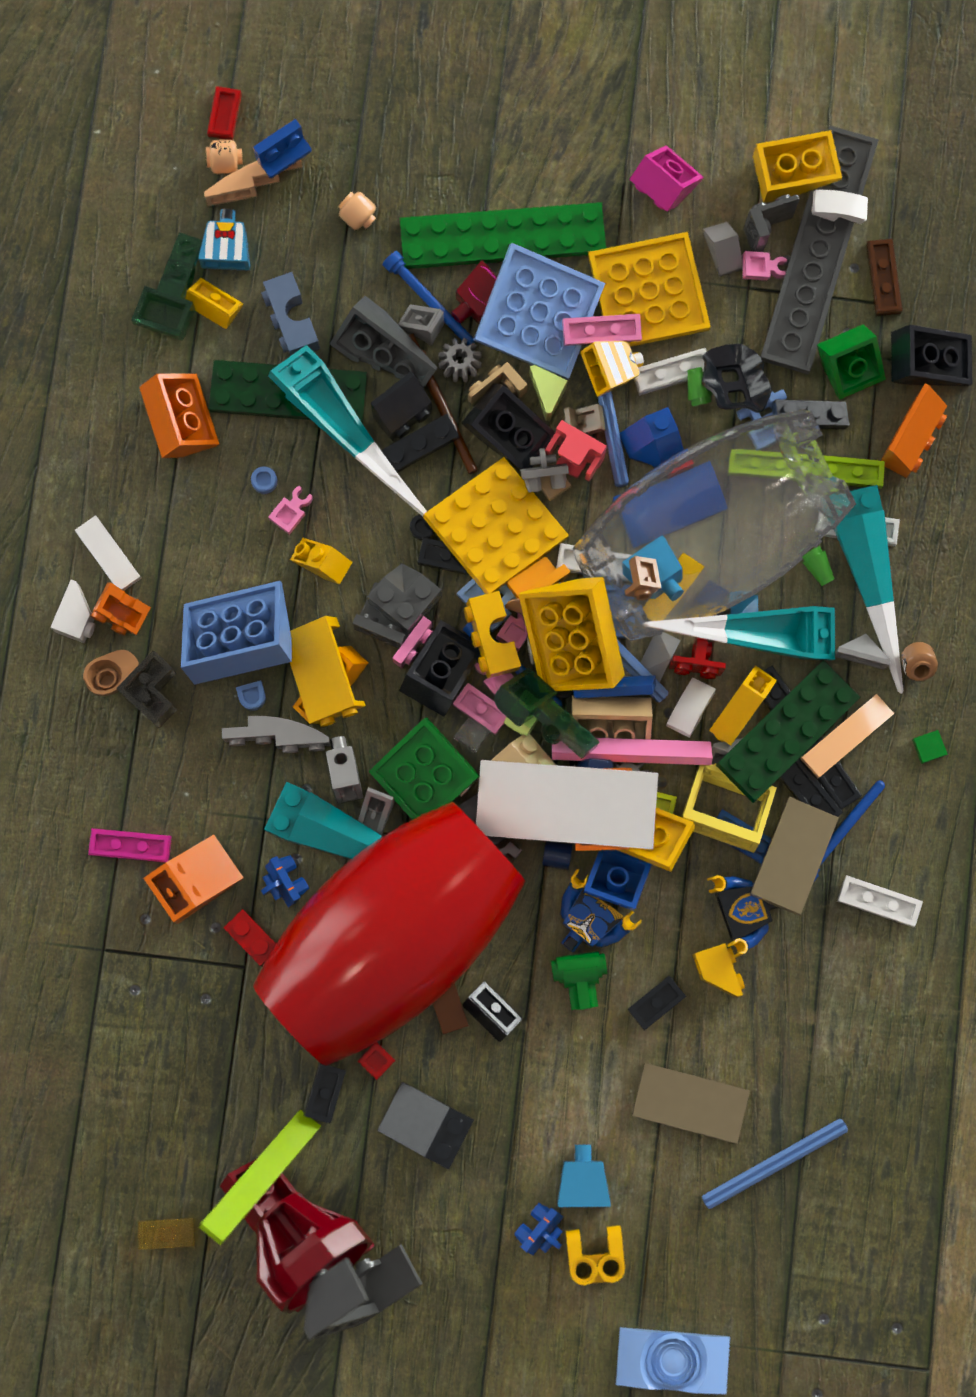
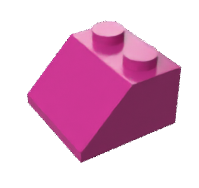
(665, 178)

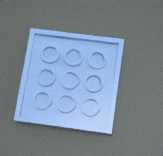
(529, 308)

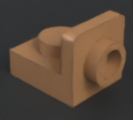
(644, 578)

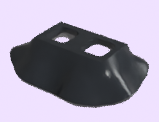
(750, 373)

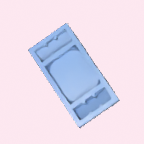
(672, 1361)

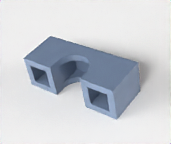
(282, 295)

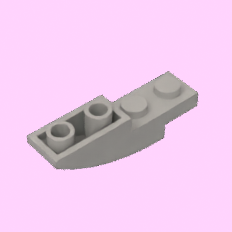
(287, 733)

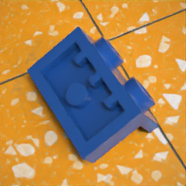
(282, 149)

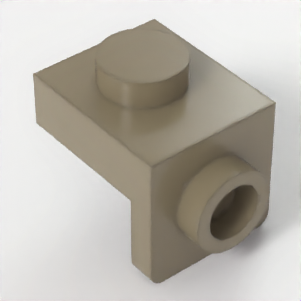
(586, 419)

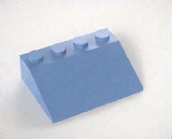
(235, 633)

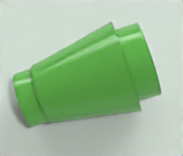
(696, 391)
(818, 565)

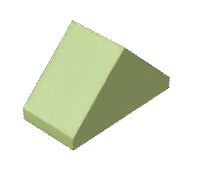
(548, 389)

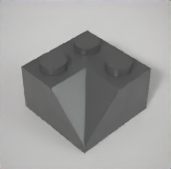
(404, 597)

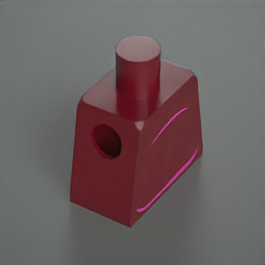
(474, 293)

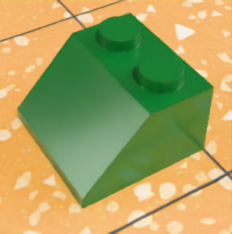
(852, 361)

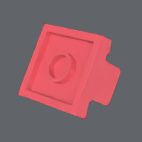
(576, 450)

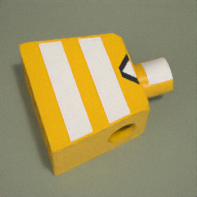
(611, 364)

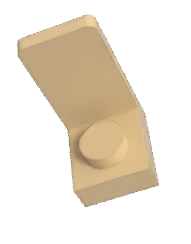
(510, 378)

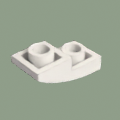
(836, 204)
(690, 707)

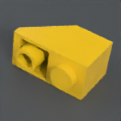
(321, 560)
(717, 969)

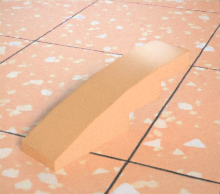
(241, 184)
(847, 736)

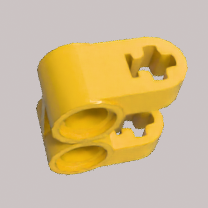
(596, 1261)

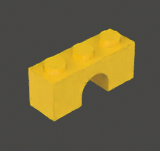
(495, 657)

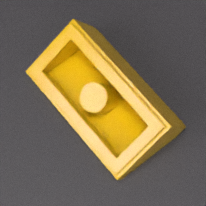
(213, 303)

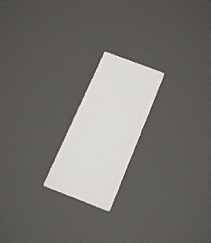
(567, 804)

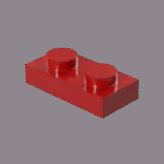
(250, 937)

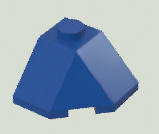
(652, 438)

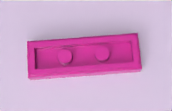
(130, 845)

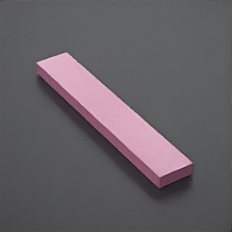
(642, 751)

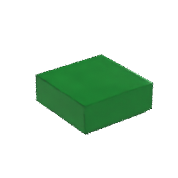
(929, 746)

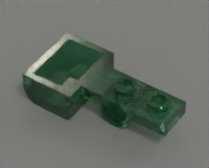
(165, 308)
(531, 696)

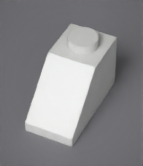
(74, 615)

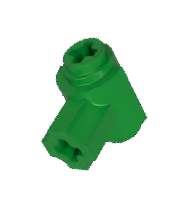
(580, 975)

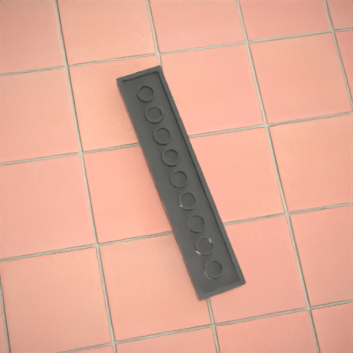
(816, 263)

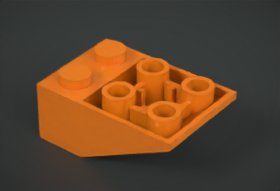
(193, 879)

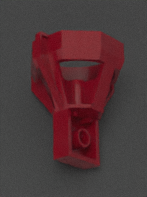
(297, 1240)

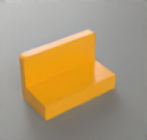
(537, 576)

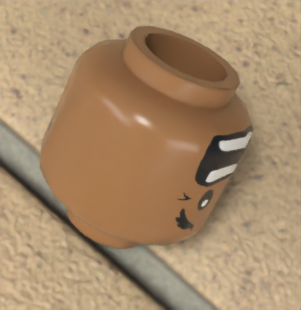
(919, 661)

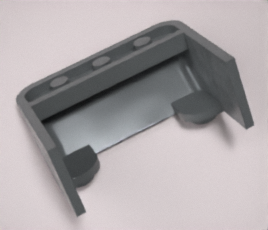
(349, 1298)

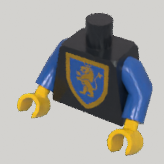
(743, 914)

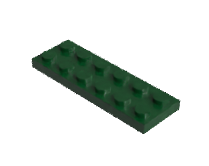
(248, 390)
(787, 731)

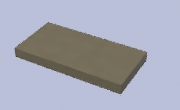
(794, 856)
(690, 1103)

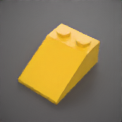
(796, 165)

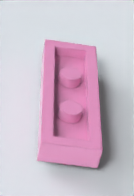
(601, 328)

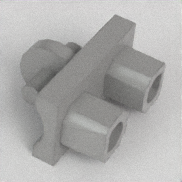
(556, 472)

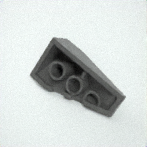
(378, 340)

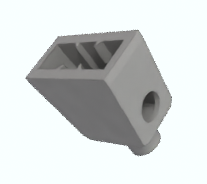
(343, 771)

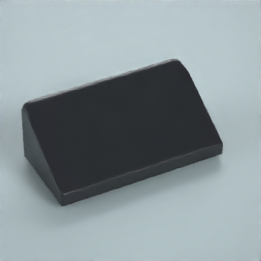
(491, 1011)

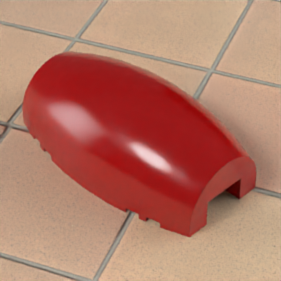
(388, 934)

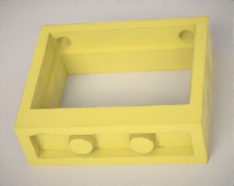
(720, 829)

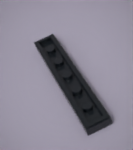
(835, 780)

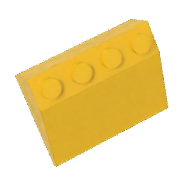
(573, 635)

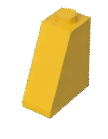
(742, 705)

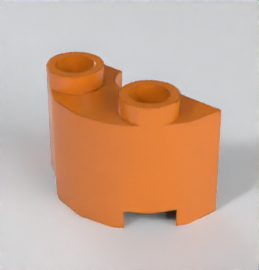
(120, 610)

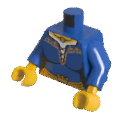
(591, 918)

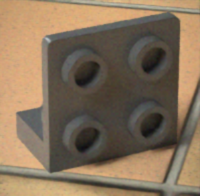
(762, 215)
(378, 626)

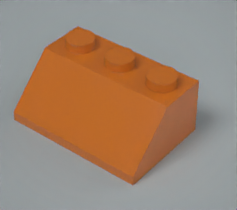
(178, 414)
(915, 432)

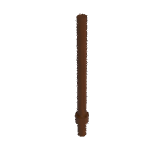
(444, 409)

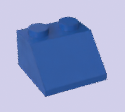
(618, 878)

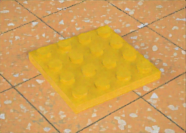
(655, 281)
(495, 526)

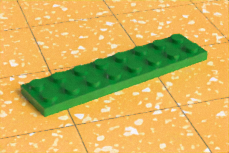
(487, 234)

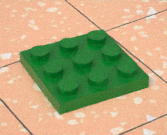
(424, 771)

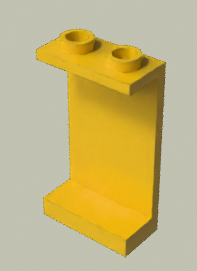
(321, 673)

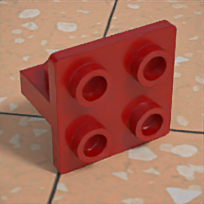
(698, 662)

